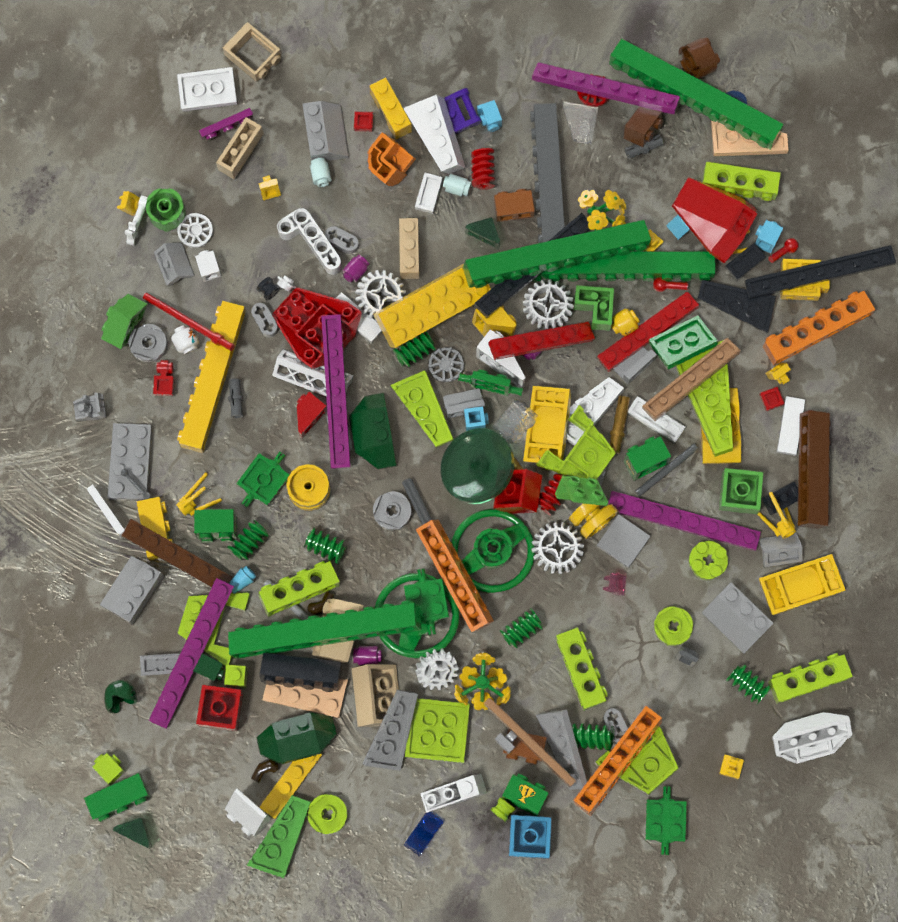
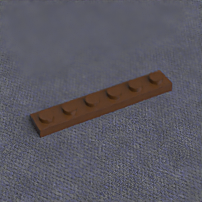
(173, 554)

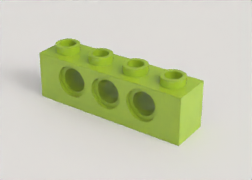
(749, 176)
(274, 605)
(840, 673)
(586, 699)

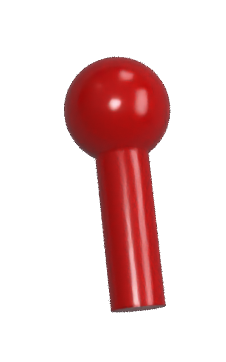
(790, 246)
(661, 285)

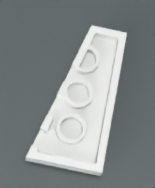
(594, 405)

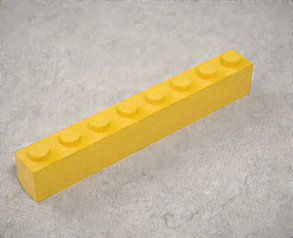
(211, 379)

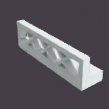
(292, 363)

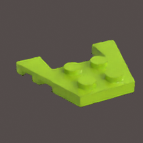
(588, 455)
(191, 612)
(651, 765)

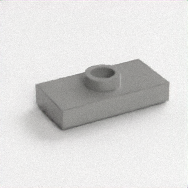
(157, 664)

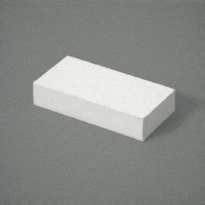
(428, 193)

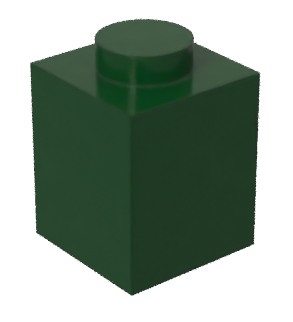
(209, 668)

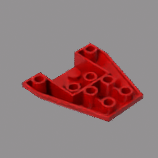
(714, 216)
(302, 323)

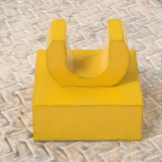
(269, 188)
(129, 203)
(655, 242)
(778, 373)
(731, 767)

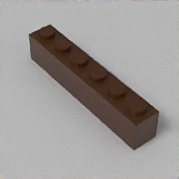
(813, 469)

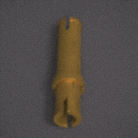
(617, 432)

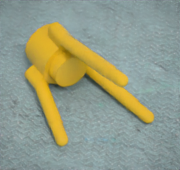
(187, 504)
(785, 526)

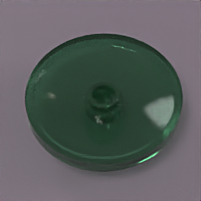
(477, 466)

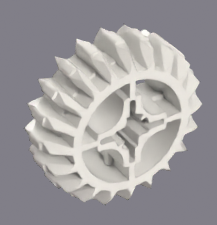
(388, 296)
(555, 305)
(549, 550)

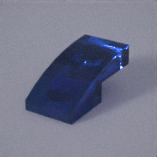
(423, 833)

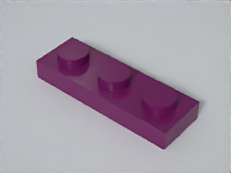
(225, 125)

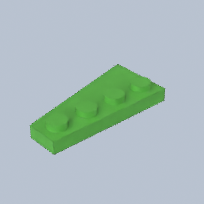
(280, 842)

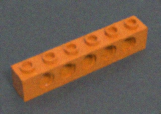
(778, 353)
(454, 575)
(618, 761)

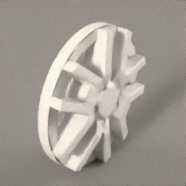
(195, 230)

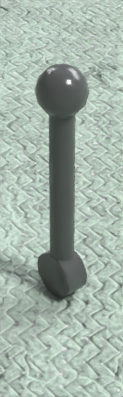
(146, 495)

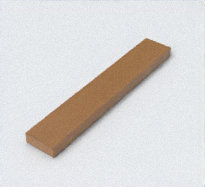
(691, 379)
(529, 742)

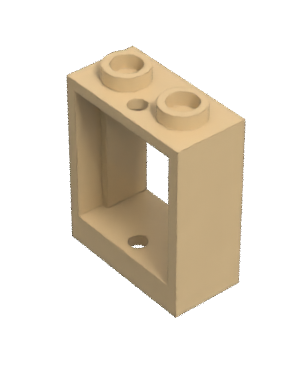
(240, 39)

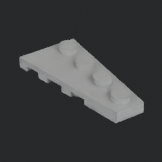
(391, 738)
(562, 742)

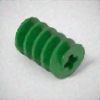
(414, 349)
(248, 541)
(325, 546)
(522, 629)
(748, 683)
(594, 738)

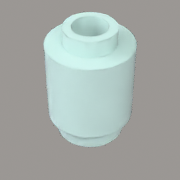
(320, 172)
(456, 185)

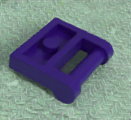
(455, 113)

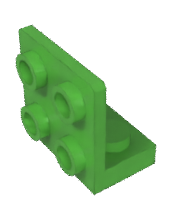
(581, 490)

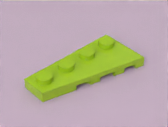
(423, 404)

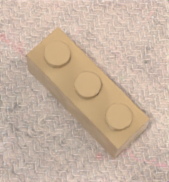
(239, 148)
(409, 248)

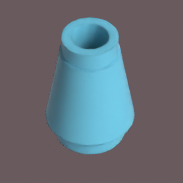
(242, 579)

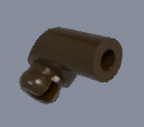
(316, 608)
(264, 767)

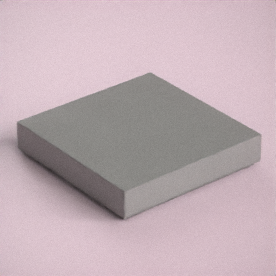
(623, 541)

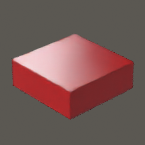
(363, 121)
(771, 399)

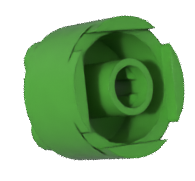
(170, 200)

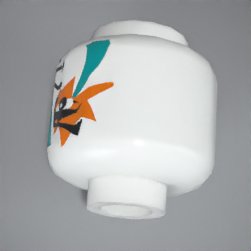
(185, 340)

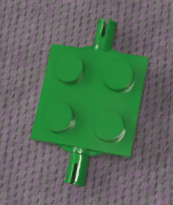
(496, 384)
(263, 479)
(430, 598)
(666, 820)

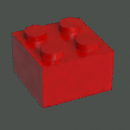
(521, 493)
(219, 708)

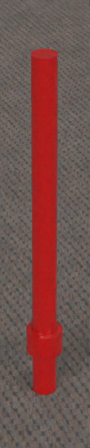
(216, 338)

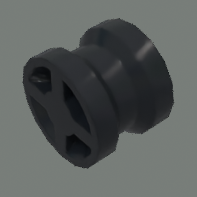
(268, 288)

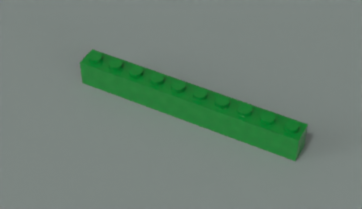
(696, 94)
(556, 254)
(640, 266)
(325, 630)

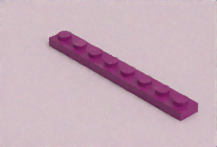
(605, 88)
(336, 391)
(685, 521)
(191, 653)

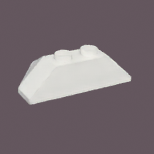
(811, 737)

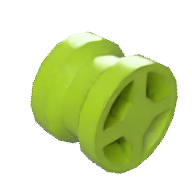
(502, 809)

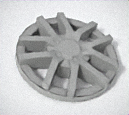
(446, 364)

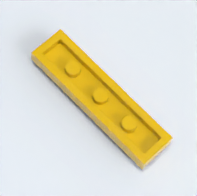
(288, 785)

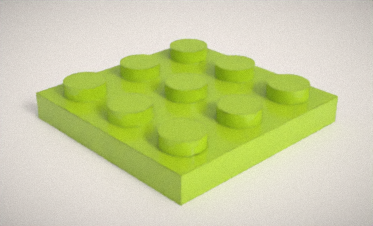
(438, 731)

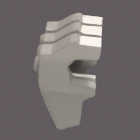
(90, 407)

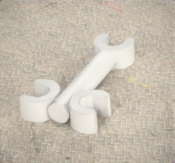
(132, 232)

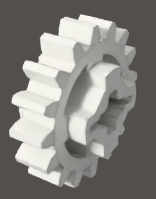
(436, 669)

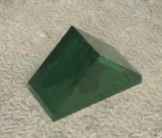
(484, 231)
(135, 831)

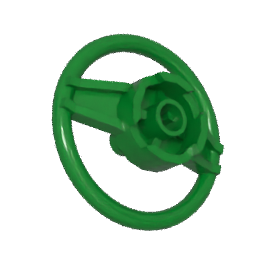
(504, 540)
(410, 640)

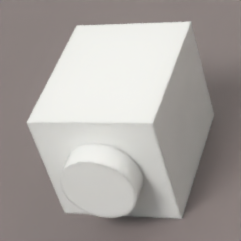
(208, 265)

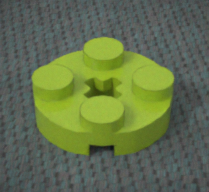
(718, 555)
(684, 627)
(329, 803)

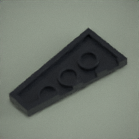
(736, 303)

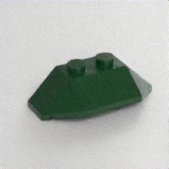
(372, 432)
(296, 738)

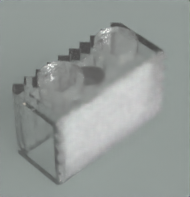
(515, 421)

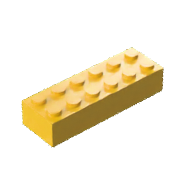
(427, 307)

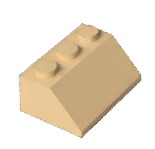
(338, 651)
(373, 692)

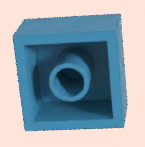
(530, 837)

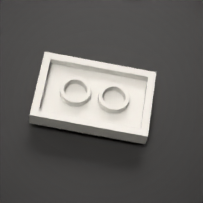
(207, 89)

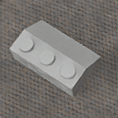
(325, 130)
(132, 590)
(737, 618)

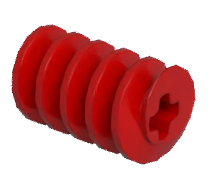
(480, 168)
(548, 497)

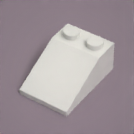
(505, 366)
(247, 813)

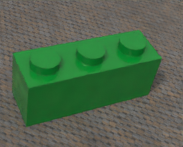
(117, 798)

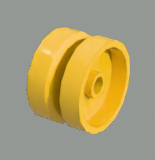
(298, 483)
(595, 517)

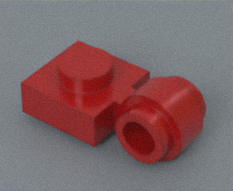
(164, 384)

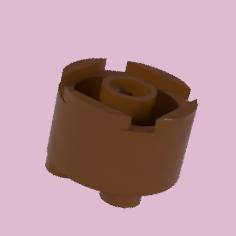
(699, 58)

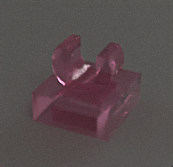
(616, 584)

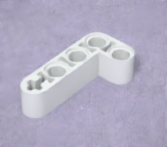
(313, 242)

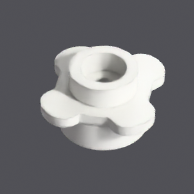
(286, 283)

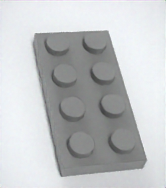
(132, 452)

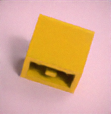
(498, 321)

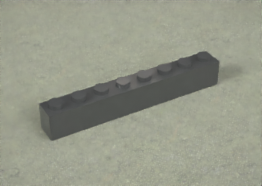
(547, 170)

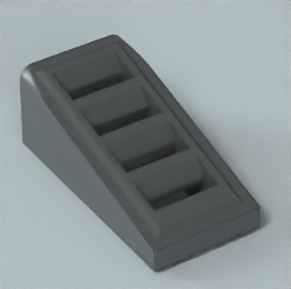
(687, 656)

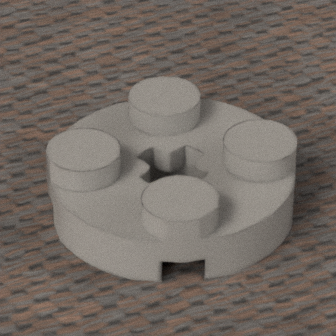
(142, 334)
(382, 516)

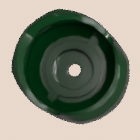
(118, 692)

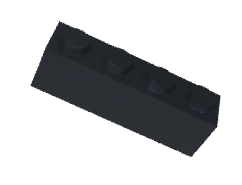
(300, 672)

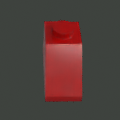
(309, 412)

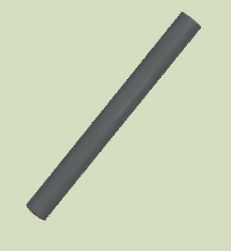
(666, 470)

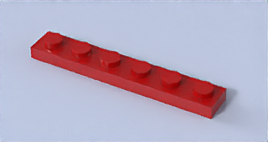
(650, 328)
(541, 340)

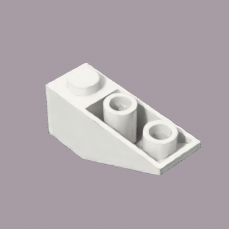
(453, 793)

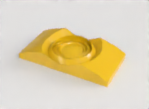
(550, 426)
(735, 455)
(802, 584)

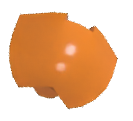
(389, 160)

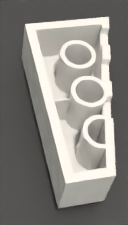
(437, 132)

